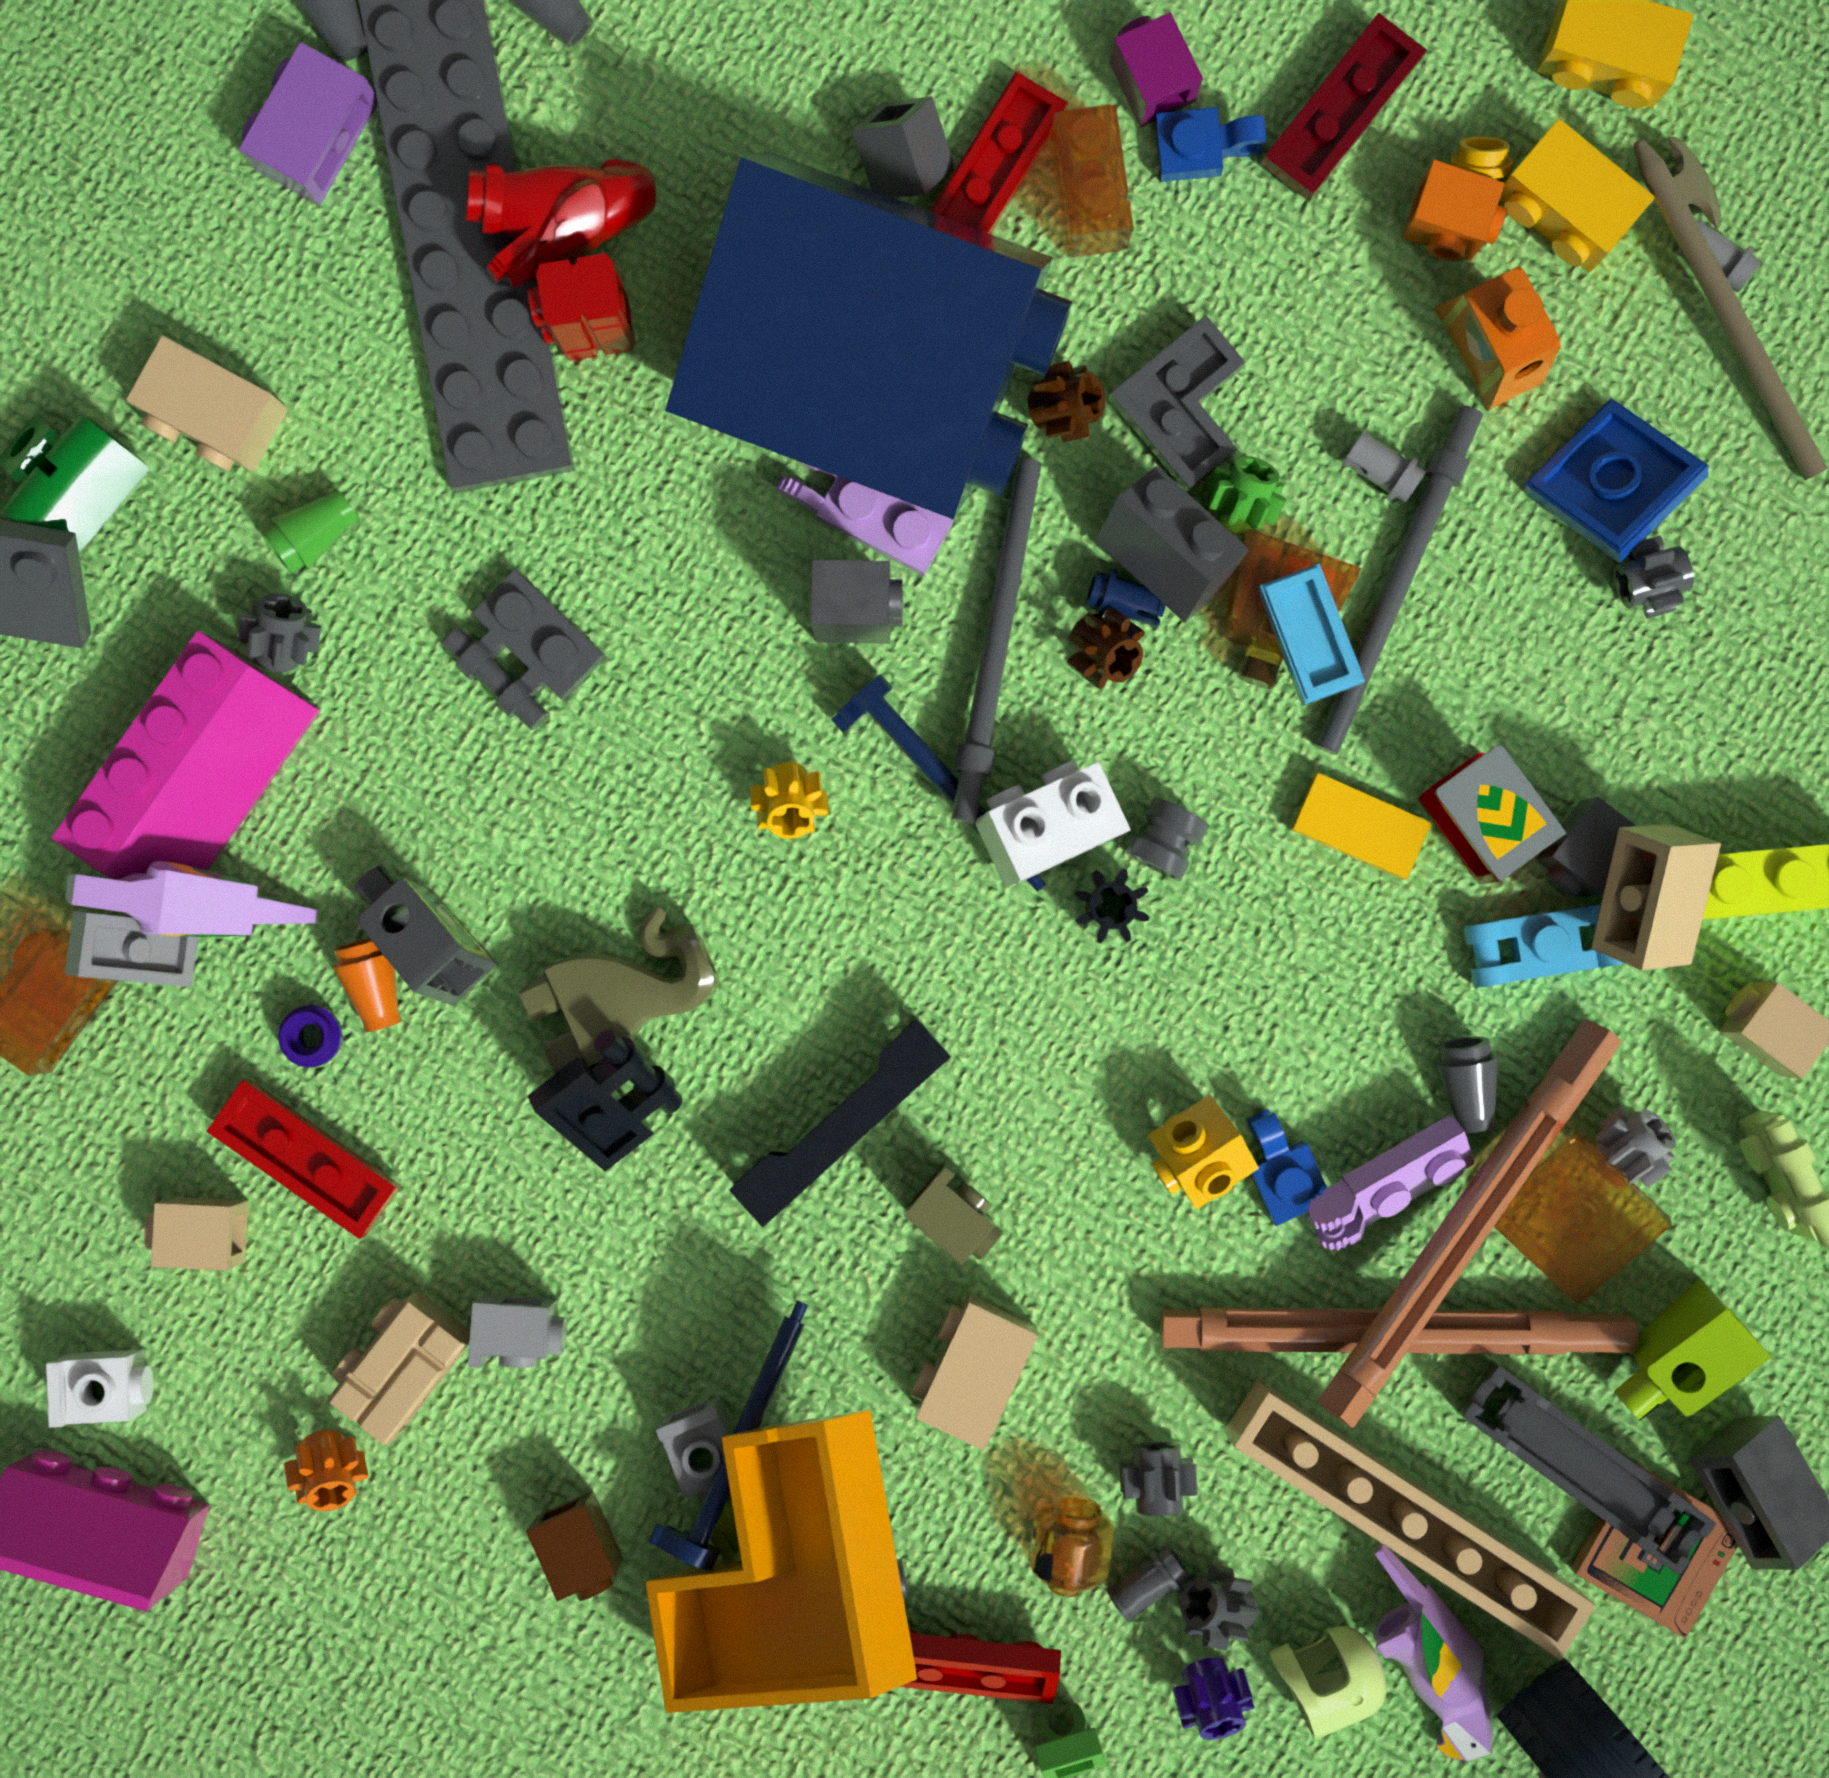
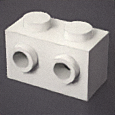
(1050, 823)

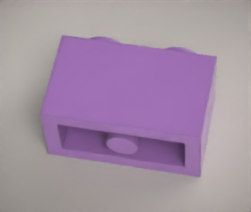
(308, 123)

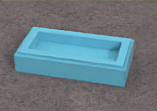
(1310, 634)

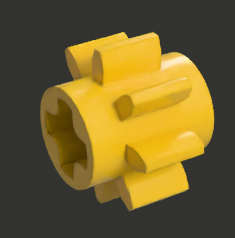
(789, 800)

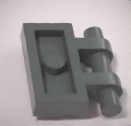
(536, 635)

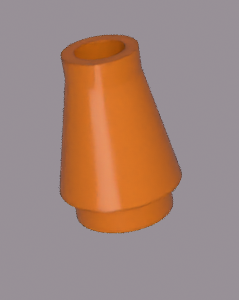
(368, 983)

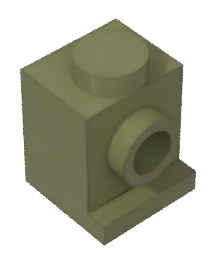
(953, 1216)

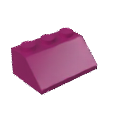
(96, 1530)

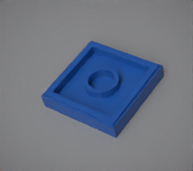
(1616, 480)

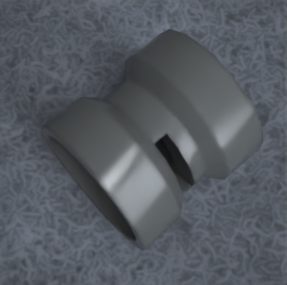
(1166, 842)

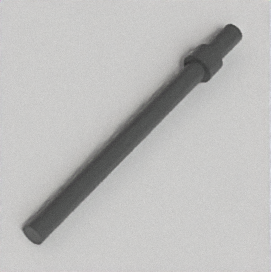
(1444, 472)
(975, 757)

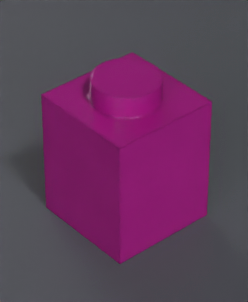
(1154, 67)

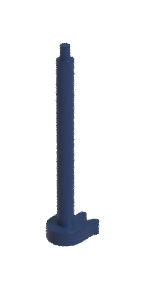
(872, 701)
(694, 1545)

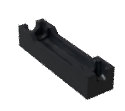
(785, 1175)

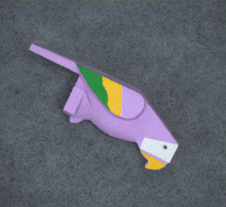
(185, 901)
(1439, 1661)

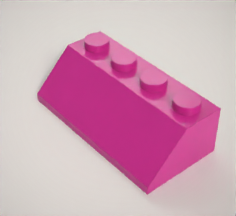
(187, 765)

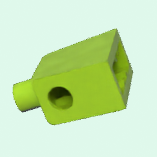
(1690, 1355)

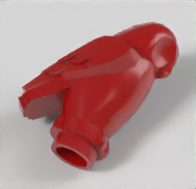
(556, 211)

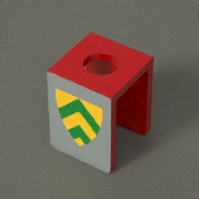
(1491, 815)

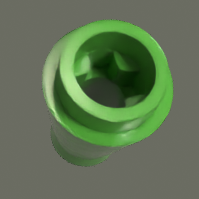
(309, 530)

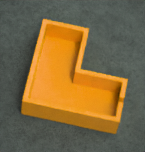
(816, 1587)

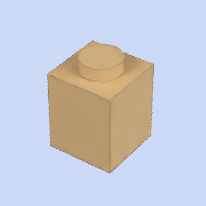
(1776, 1028)
(197, 1233)

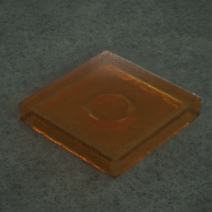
(1580, 1218)

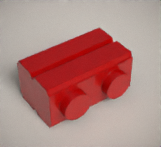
(582, 307)

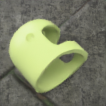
(1338, 1696)

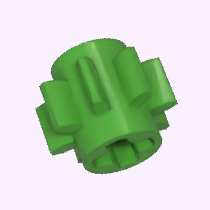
(1246, 494)

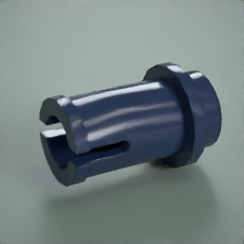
(1124, 595)

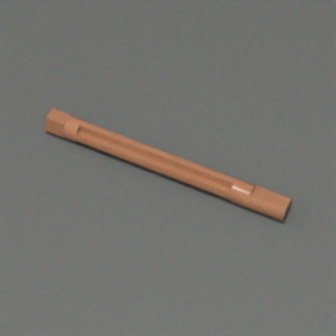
(1469, 1222)
(1445, 1332)

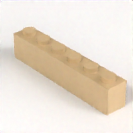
(1409, 1519)

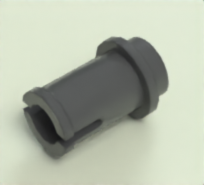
(1148, 1583)

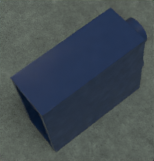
(865, 335)

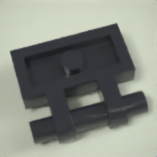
(591, 1113)

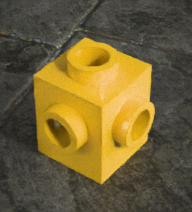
(1201, 1153)

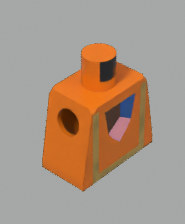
(1498, 333)

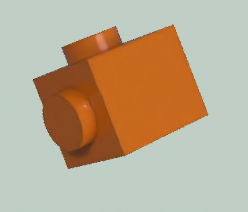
(1455, 212)

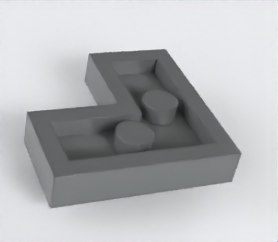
(1166, 397)

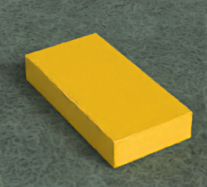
(1360, 826)

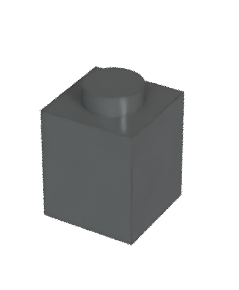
(1583, 856)

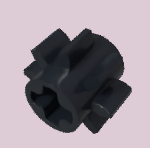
(1126, 913)

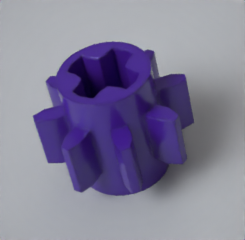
(1213, 1698)

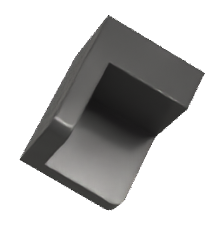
(903, 147)

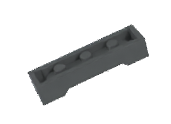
(1586, 1468)

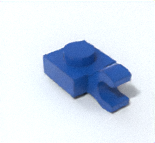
(1194, 143)
(1285, 1174)

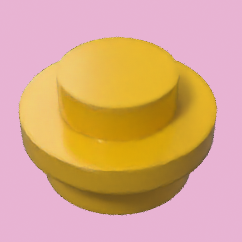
(1484, 156)

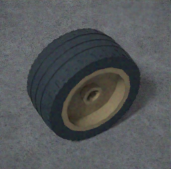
(1573, 1730)

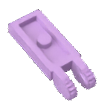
(874, 519)
(1390, 1183)

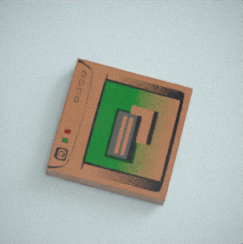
(1648, 1585)

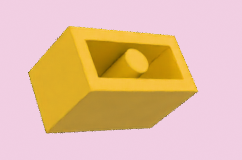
(1616, 48)
(1574, 197)

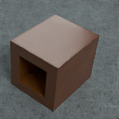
(576, 1548)

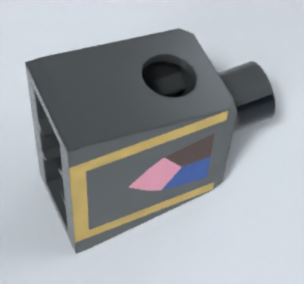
(421, 937)

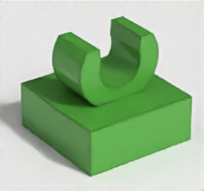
(1069, 1753)

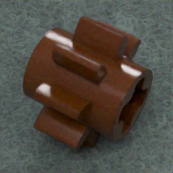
(1066, 401)
(1105, 647)

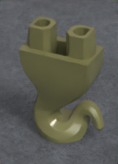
(617, 994)

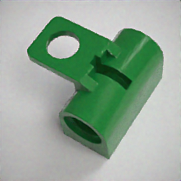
(69, 478)

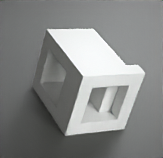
(73, 1387)

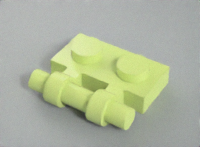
(1785, 1162)

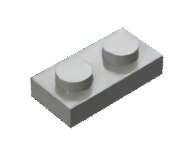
(117, 950)

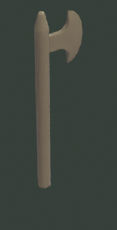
(1672, 197)

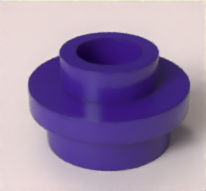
(291, 1036)

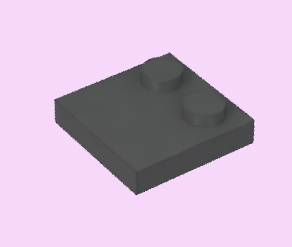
(42, 585)

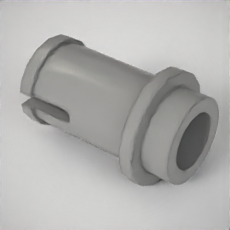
(1735, 261)
(1384, 467)

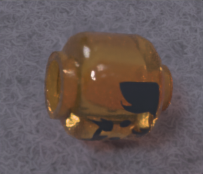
(1071, 1545)

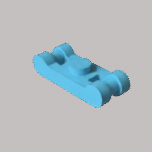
(1540, 944)

